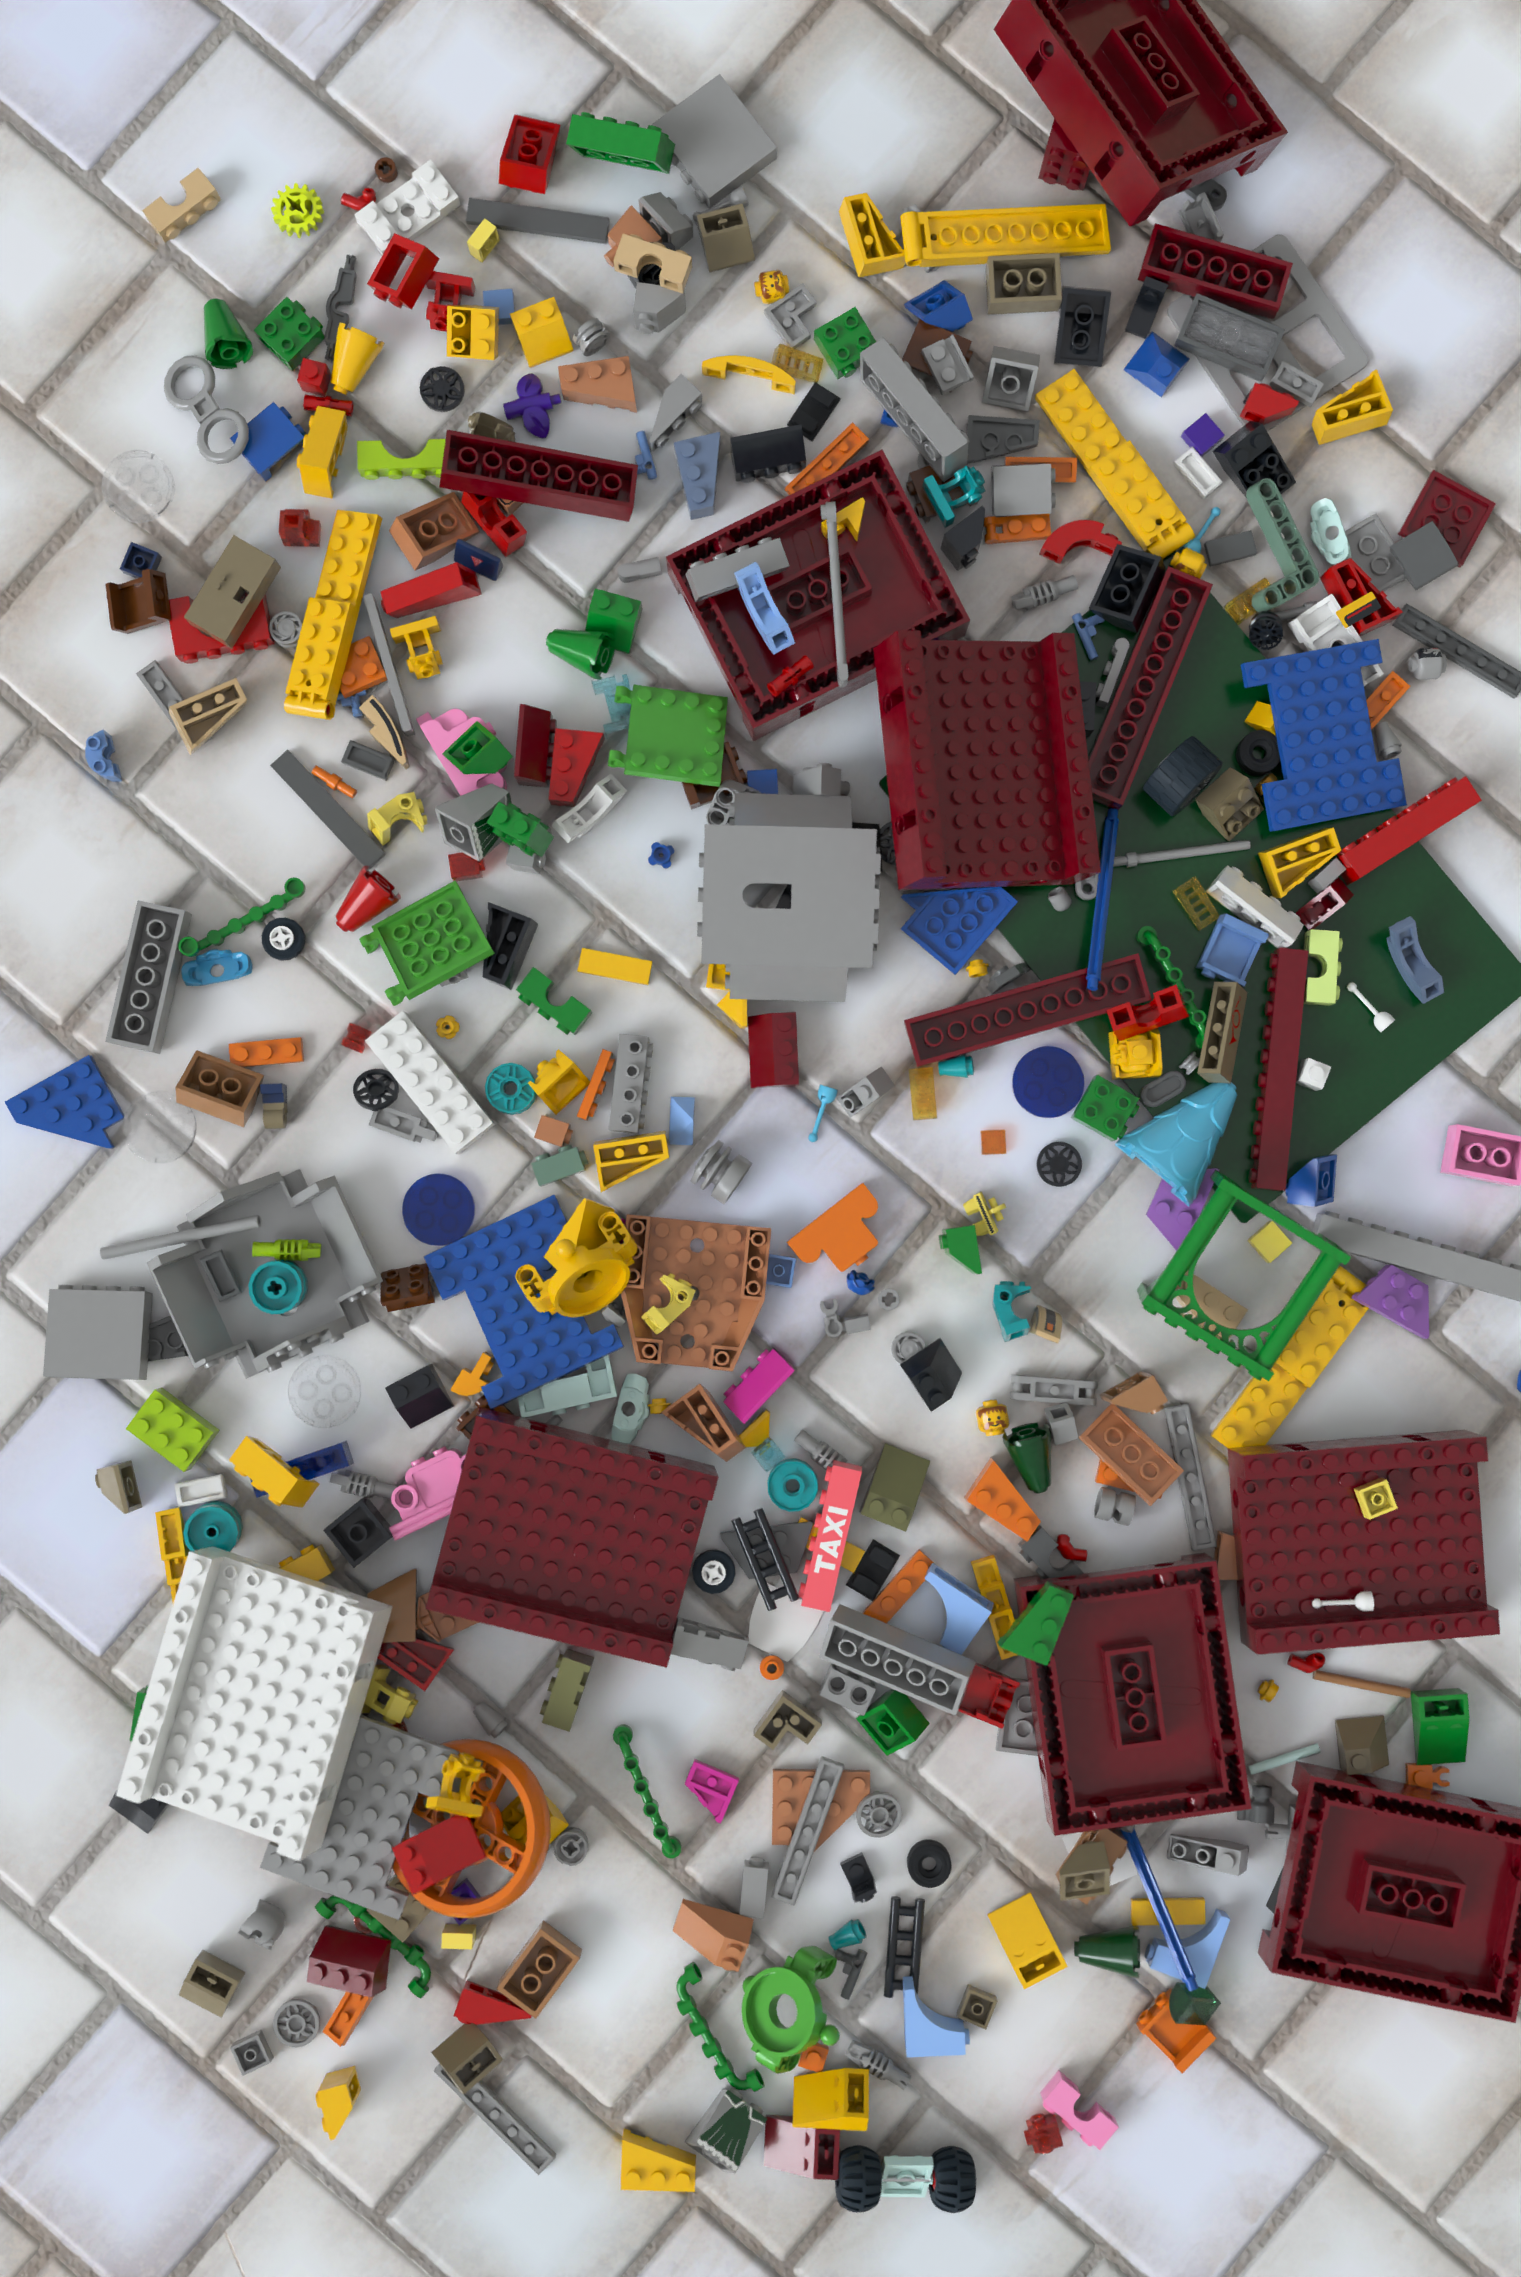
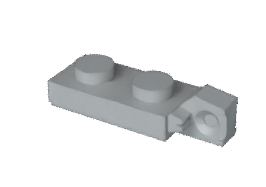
(402, 1124)

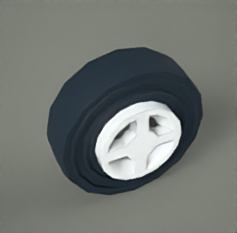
(274, 932)
(709, 1579)

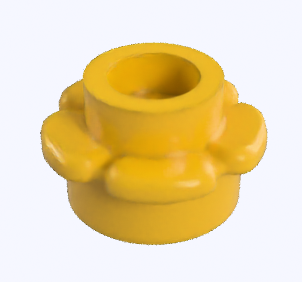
(977, 968)
(451, 1032)
(658, 1405)
(1268, 1690)

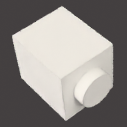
(1312, 1074)

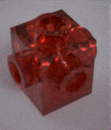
(1043, 2133)

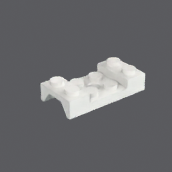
(425, 193)
(1321, 627)

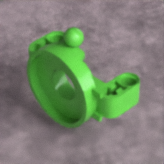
(775, 2044)

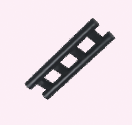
(769, 1544)
(894, 1935)

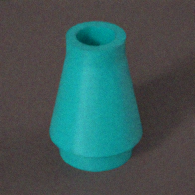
(958, 1066)
(850, 1934)

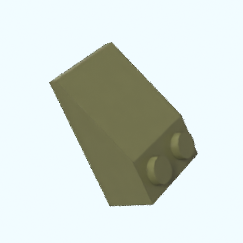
(895, 1487)

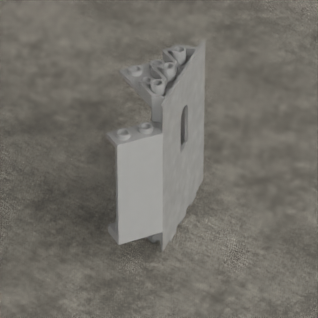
(833, 897)
(236, 1325)

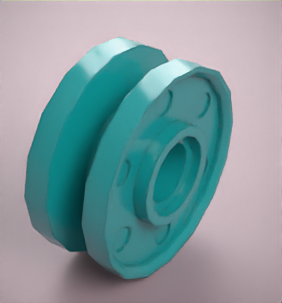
(497, 1083)
(796, 1499)

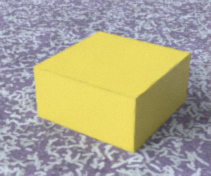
(483, 240)
(1269, 1241)
(1375, 1498)
(458, 1936)

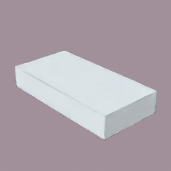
(1198, 472)
(201, 1490)

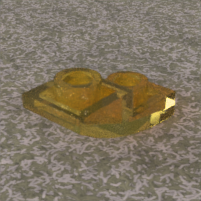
(923, 1093)

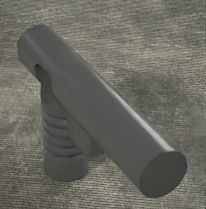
(850, 1969)

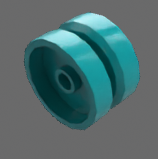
(264, 1291)
(213, 1515)

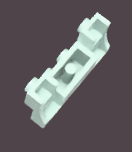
(571, 1391)

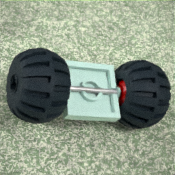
(947, 2173)

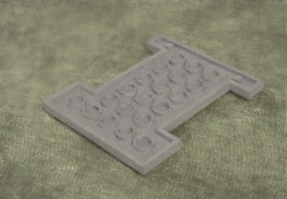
(369, 1817)

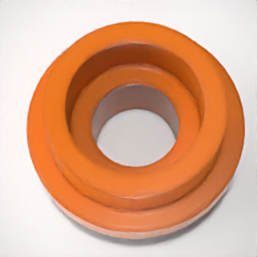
(771, 1659)

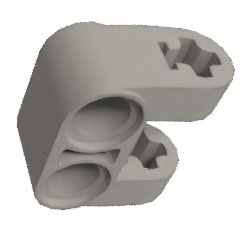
(722, 802)

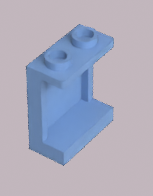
(1231, 950)

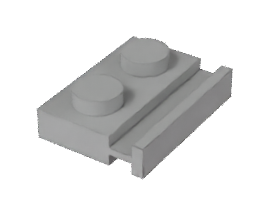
(947, 364)

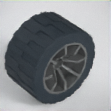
(1182, 775)

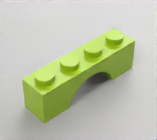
(377, 462)

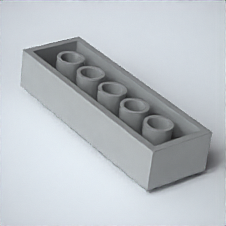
(914, 409)
(148, 977)
(897, 1659)

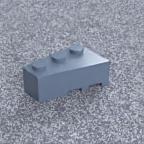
(698, 471)

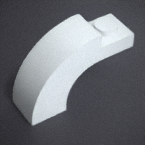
(590, 810)

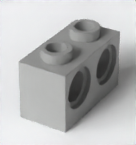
(844, 1694)

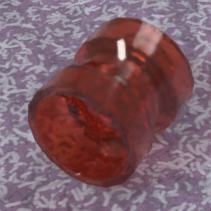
(355, 1038)

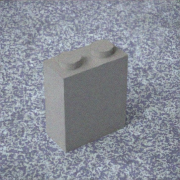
(1022, 489)

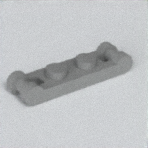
(1053, 1390)

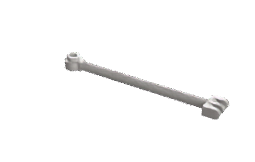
(828, 513)

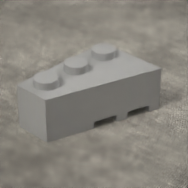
(709, 1644)

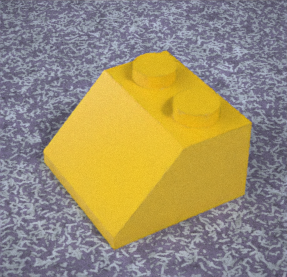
(541, 332)

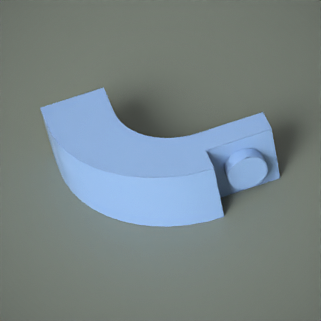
(762, 608)

